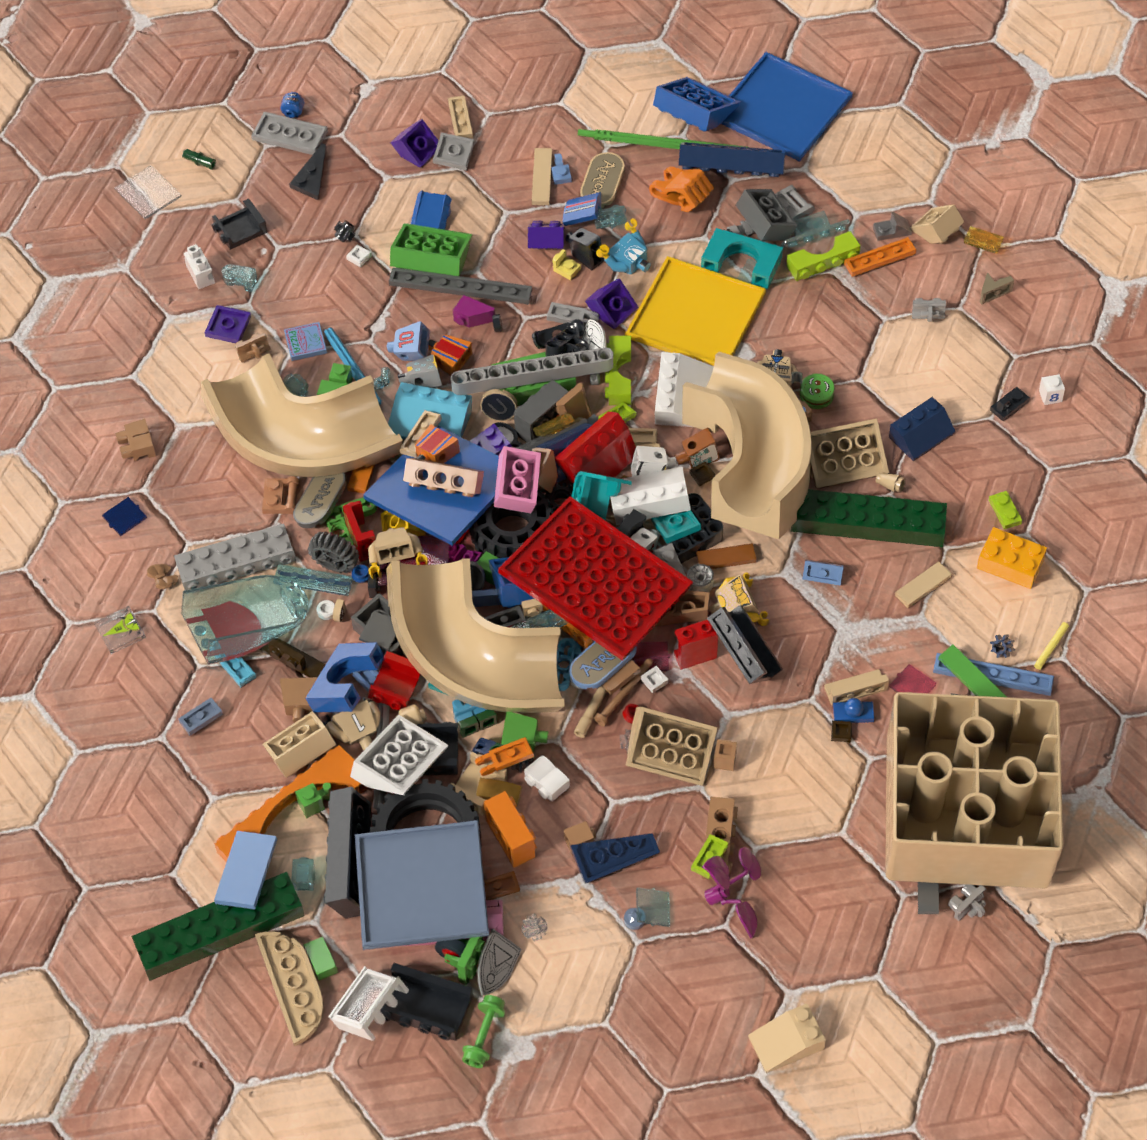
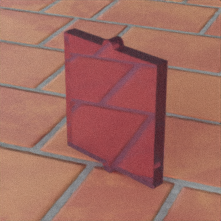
(656, 652)
(912, 681)

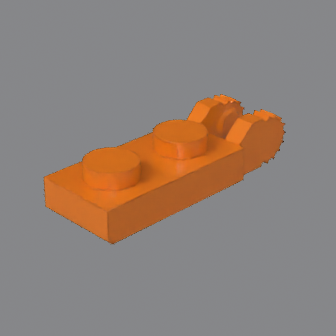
(505, 756)

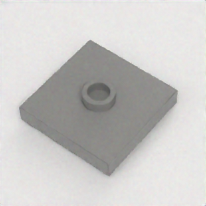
(453, 151)

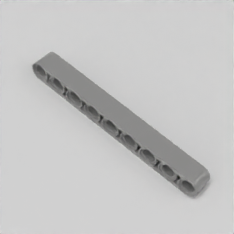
(532, 371)

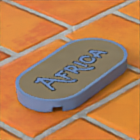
(596, 666)

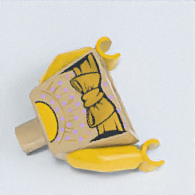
(736, 592)

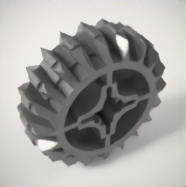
(333, 552)

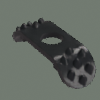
(541, 337)

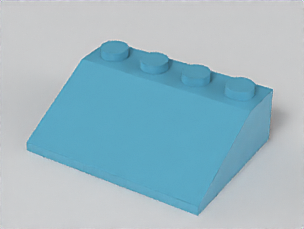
(414, 399)

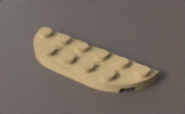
(293, 983)

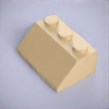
(299, 744)

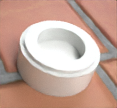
(325, 609)

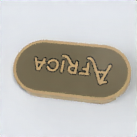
(603, 176)

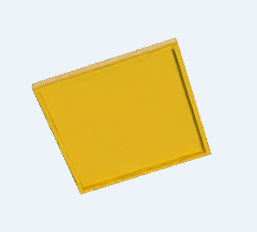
(695, 311)

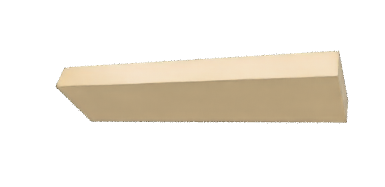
(542, 176)

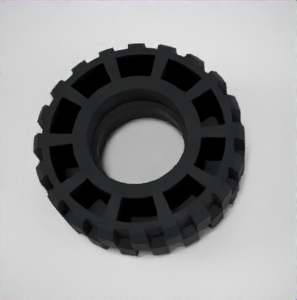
(504, 543)

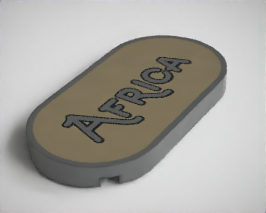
(319, 500)

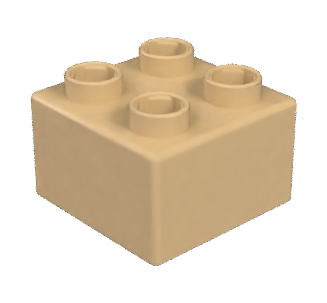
(973, 790)

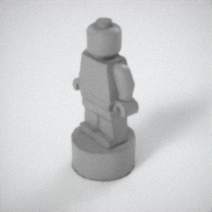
(741, 229)

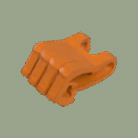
(682, 188)

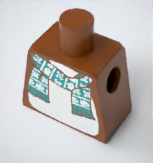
(698, 449)

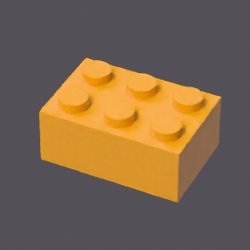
(1011, 557)

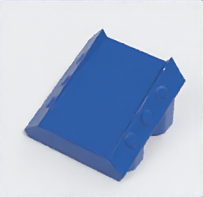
(431, 210)

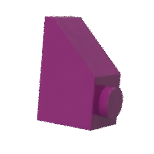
(472, 312)

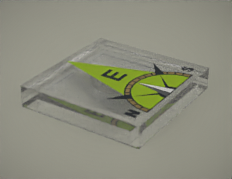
(119, 629)

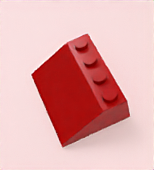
(600, 450)

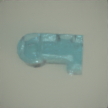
(239, 276)

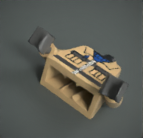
(782, 367)

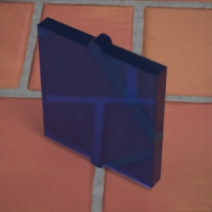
(124, 516)

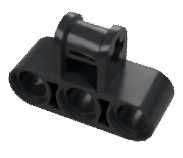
(566, 342)

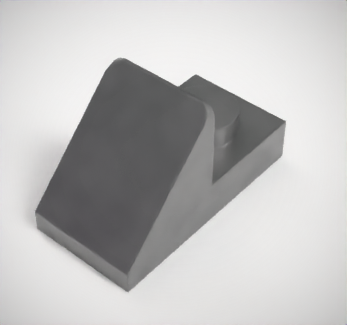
(894, 228)

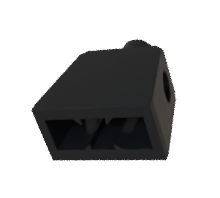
(584, 247)

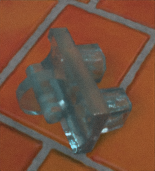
(610, 217)

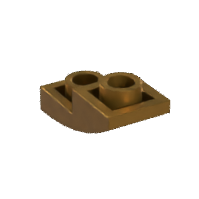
(489, 788)

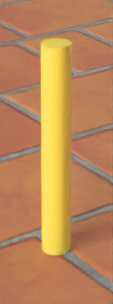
(1051, 646)

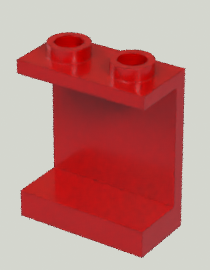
(394, 682)

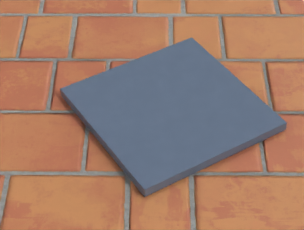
(421, 885)

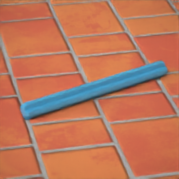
(345, 356)

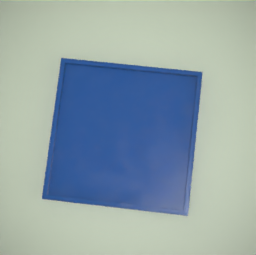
(785, 106)
(436, 511)

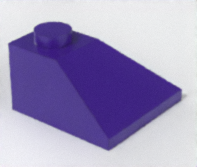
(416, 143)
(612, 303)

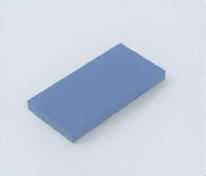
(245, 870)

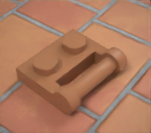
(274, 495)

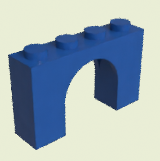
(330, 696)

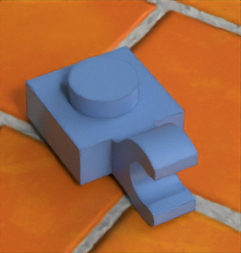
(560, 172)

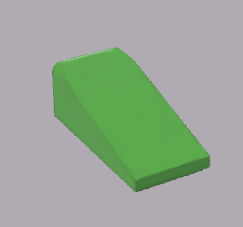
(320, 958)

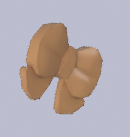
(158, 573)

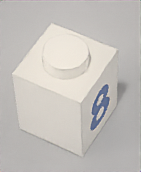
(1051, 389)

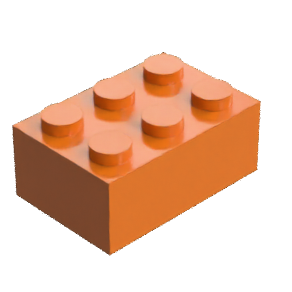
(510, 828)

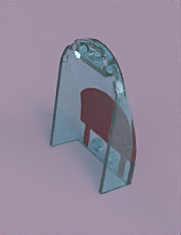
(242, 615)

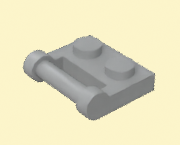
(792, 208)

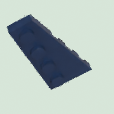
(606, 856)

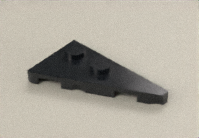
(309, 177)

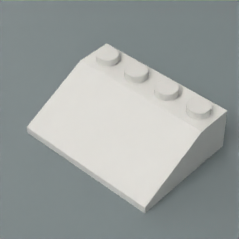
(674, 372)
(652, 495)
(397, 757)

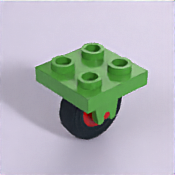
(462, 954)

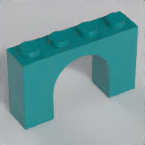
(727, 243)

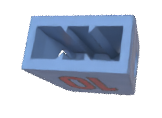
(410, 342)

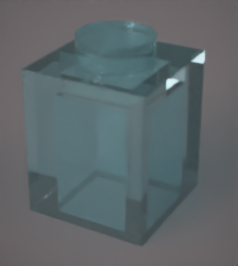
(303, 874)

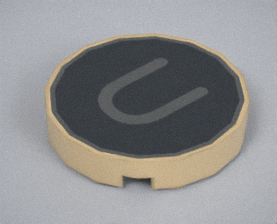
(498, 405)

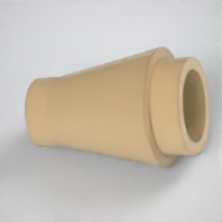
(891, 481)

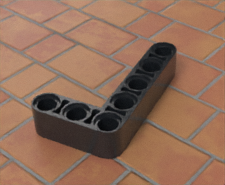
(706, 534)

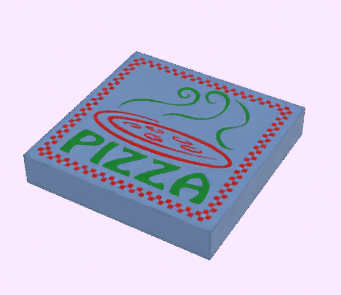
(305, 341)

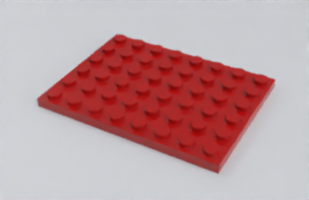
(595, 578)

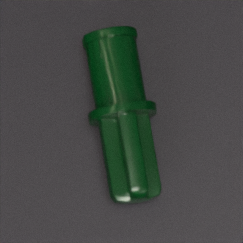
(199, 159)

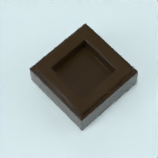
(702, 473)
(841, 731)

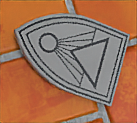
(496, 962)

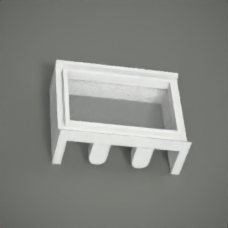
(364, 1001)

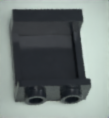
(240, 226)

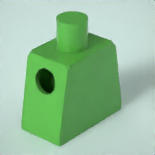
(521, 726)

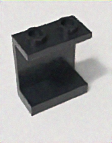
(448, 761)

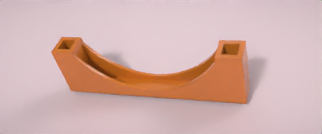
(332, 769)

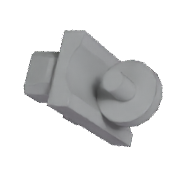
(928, 309)
(971, 903)

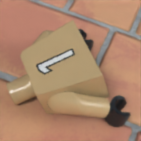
(355, 725)

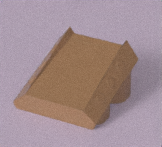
(574, 403)

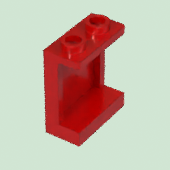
(353, 519)
(696, 644)

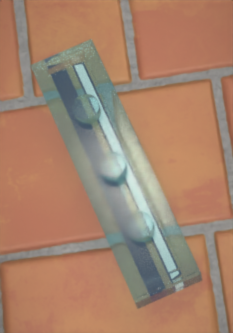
(315, 580)

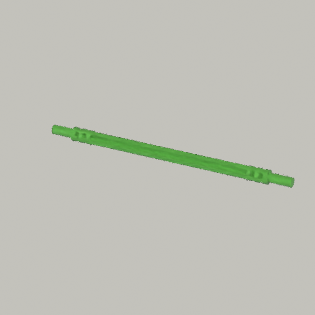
(638, 138)

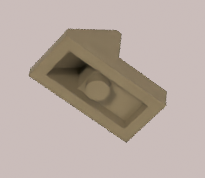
(993, 290)

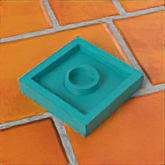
(676, 525)

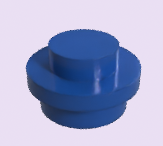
(360, 573)

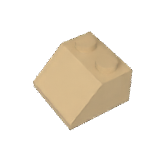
(938, 224)

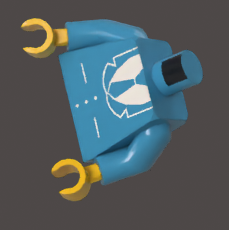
(627, 253)

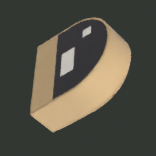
(339, 610)

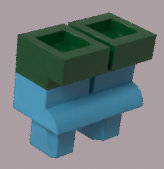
(471, 717)

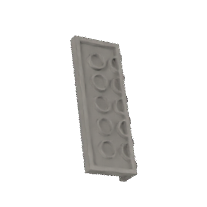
(235, 557)

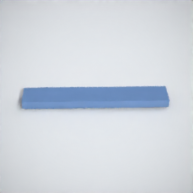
(1006, 676)

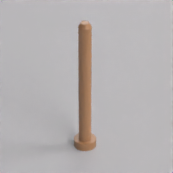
(601, 719)

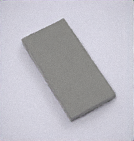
(289, 133)

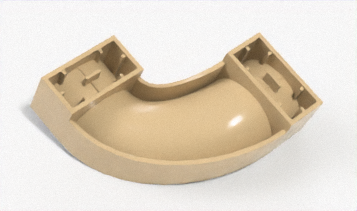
(299, 433)
(767, 439)
(465, 652)

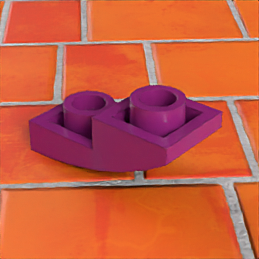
(460, 552)

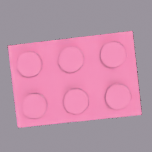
(517, 479)

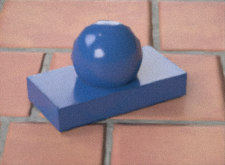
(853, 711)

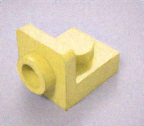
(565, 266)

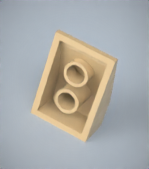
(787, 1038)

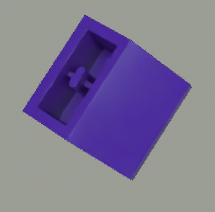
(546, 235)

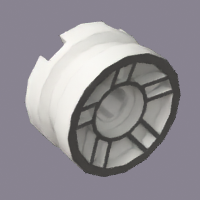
(701, 572)

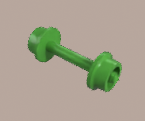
(474, 1055)

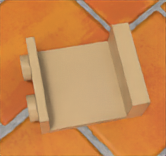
(470, 779)

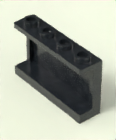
(745, 644)
(430, 1004)

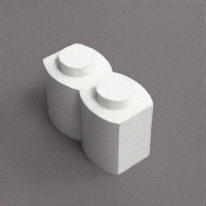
(546, 778)

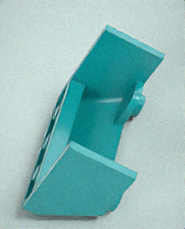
(595, 491)

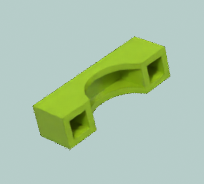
(805, 264)
(619, 386)

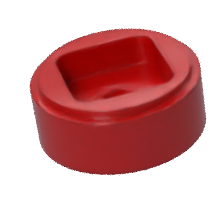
(629, 712)

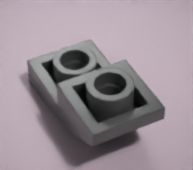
(928, 898)

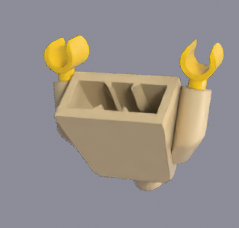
(394, 546)

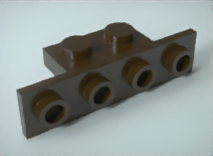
(293, 657)

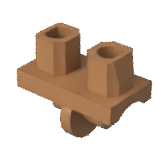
(253, 347)

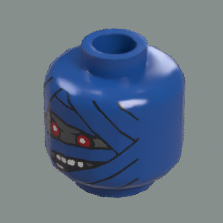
(292, 105)

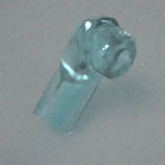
(383, 380)

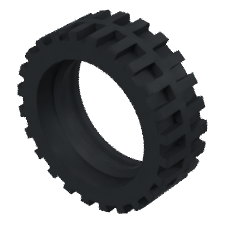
(423, 797)

